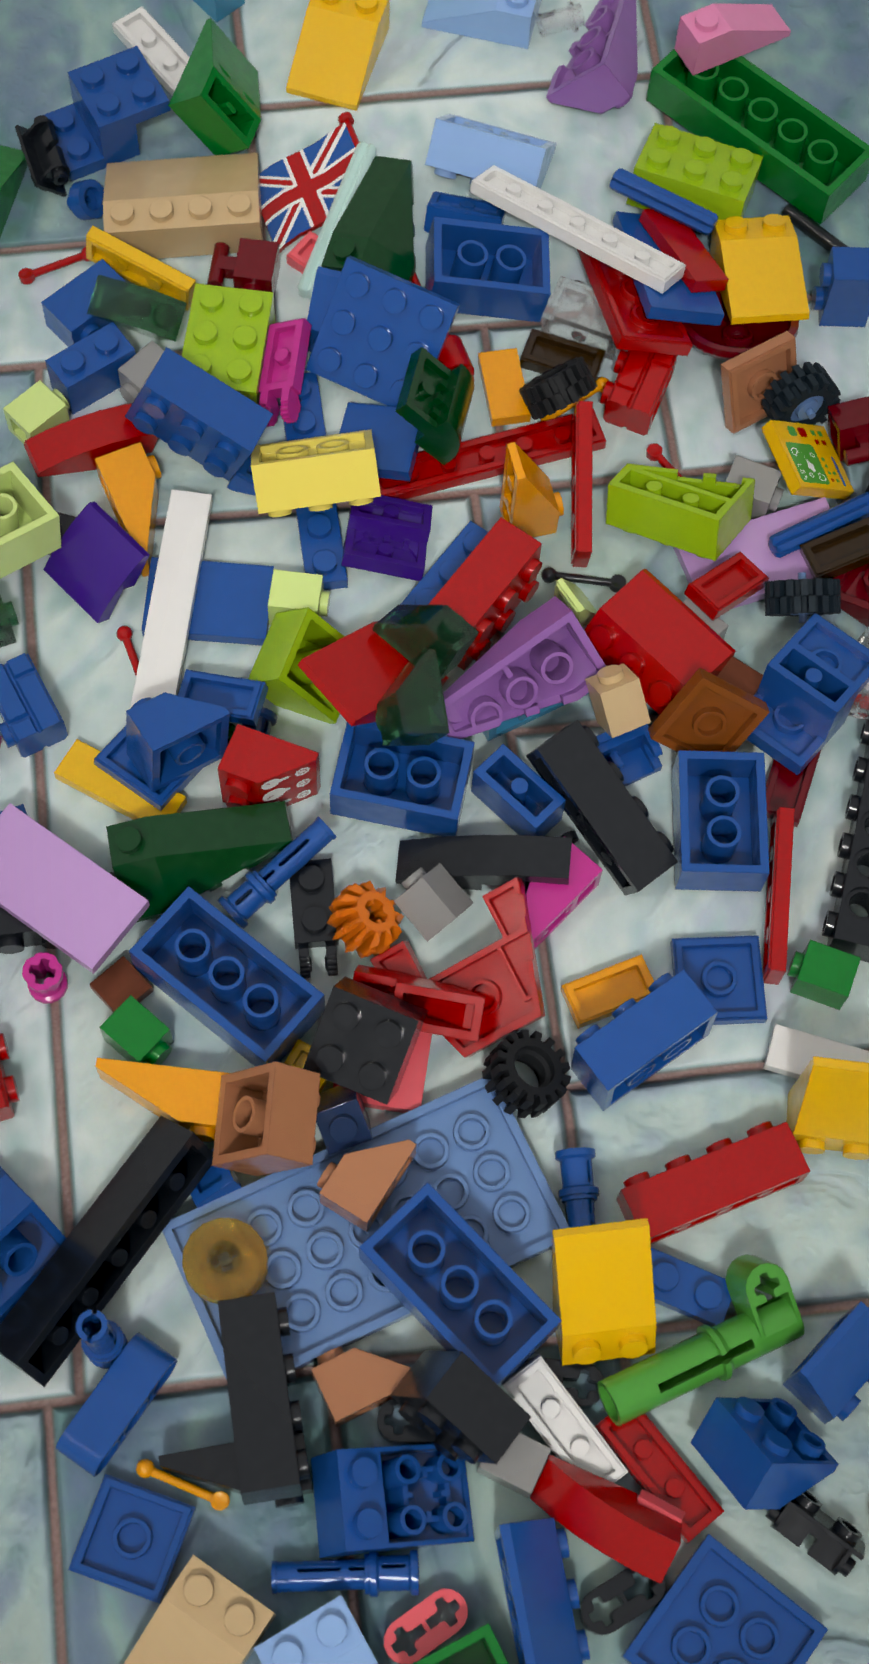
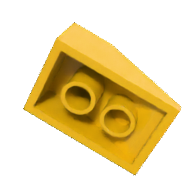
(338, 50)
(762, 269)
(831, 1108)
(604, 1291)

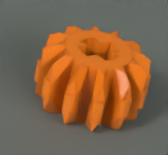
(365, 919)

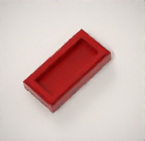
(726, 586)

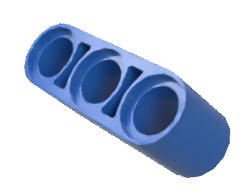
(116, 1404)

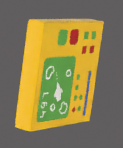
(807, 460)

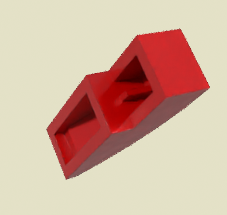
(77, 443)
(450, 1009)
(608, 1518)

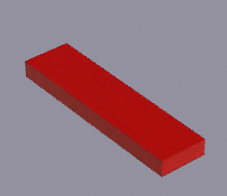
(581, 484)
(778, 896)

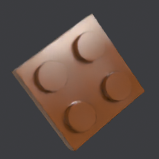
(708, 716)

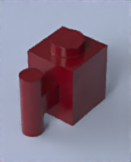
(252, 269)
(850, 430)

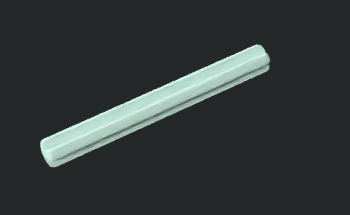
(356, 170)

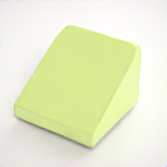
(576, 600)

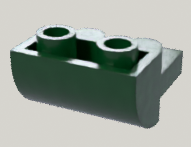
(436, 404)

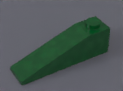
(378, 221)
(194, 849)

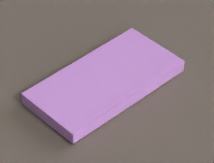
(754, 545)
(63, 892)

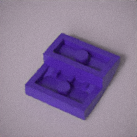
(388, 537)
(96, 562)

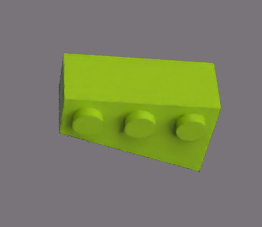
(679, 511)

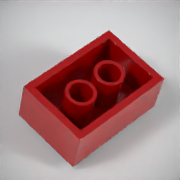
(493, 584)

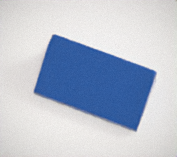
(461, 208)

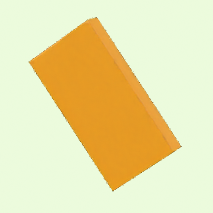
(501, 384)
(603, 991)

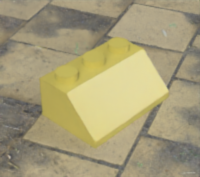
(315, 473)

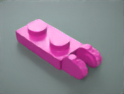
(284, 369)

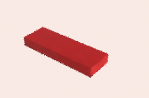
(682, 244)
(661, 1471)

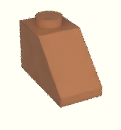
(365, 1181)
(355, 1382)

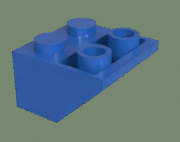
(761, 1451)

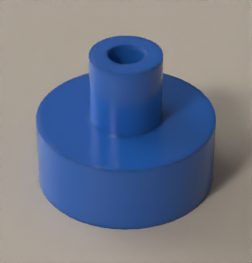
(86, 199)

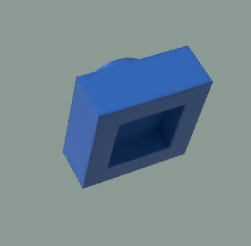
(214, 1185)

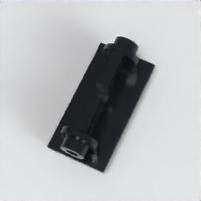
(43, 157)
(833, 1541)

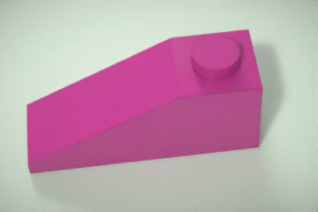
(552, 903)

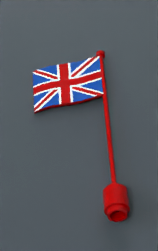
(300, 194)

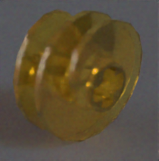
(202, 1254)

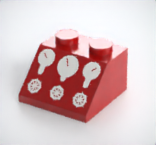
(266, 770)

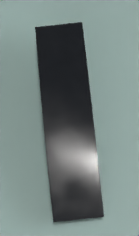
(488, 858)

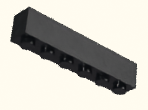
(103, 1248)

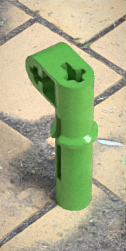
(714, 1350)

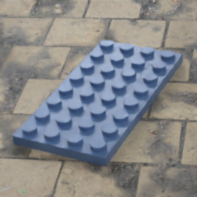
(331, 1297)

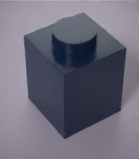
(342, 1119)

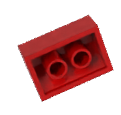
(656, 639)

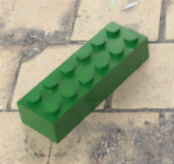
(738, 104)

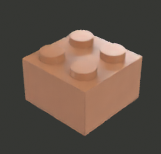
(266, 1119)

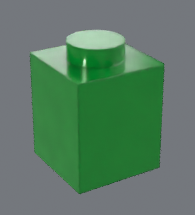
(823, 974)
(137, 1033)

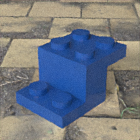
(106, 107)
(809, 692)

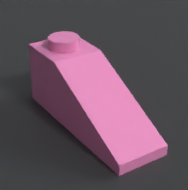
(726, 32)

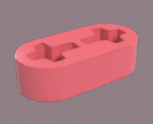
(418, 1616)

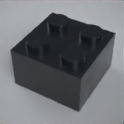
(365, 1040)
(459, 1407)

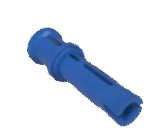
(261, 886)
(578, 1185)
(99, 1338)
(370, 1574)

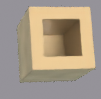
(617, 700)

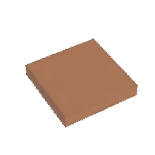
(750, 375)

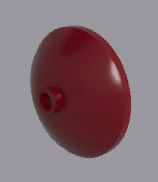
(732, 340)

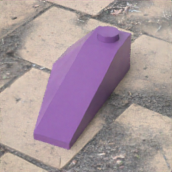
(601, 62)
(525, 671)

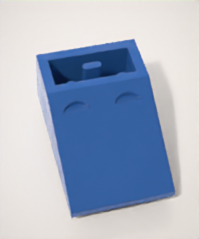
(389, 1500)

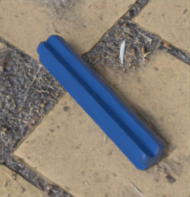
(663, 201)
(835, 518)

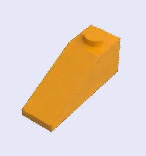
(132, 492)
(528, 495)
(176, 1093)

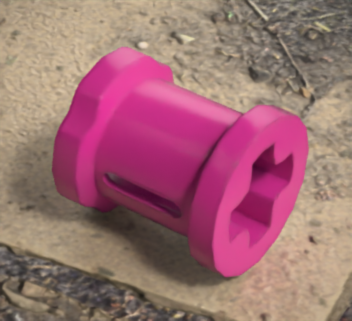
(37, 968)

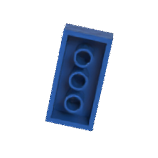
(227, 980)
(458, 1285)

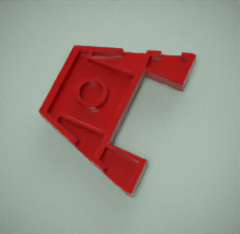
(501, 972)

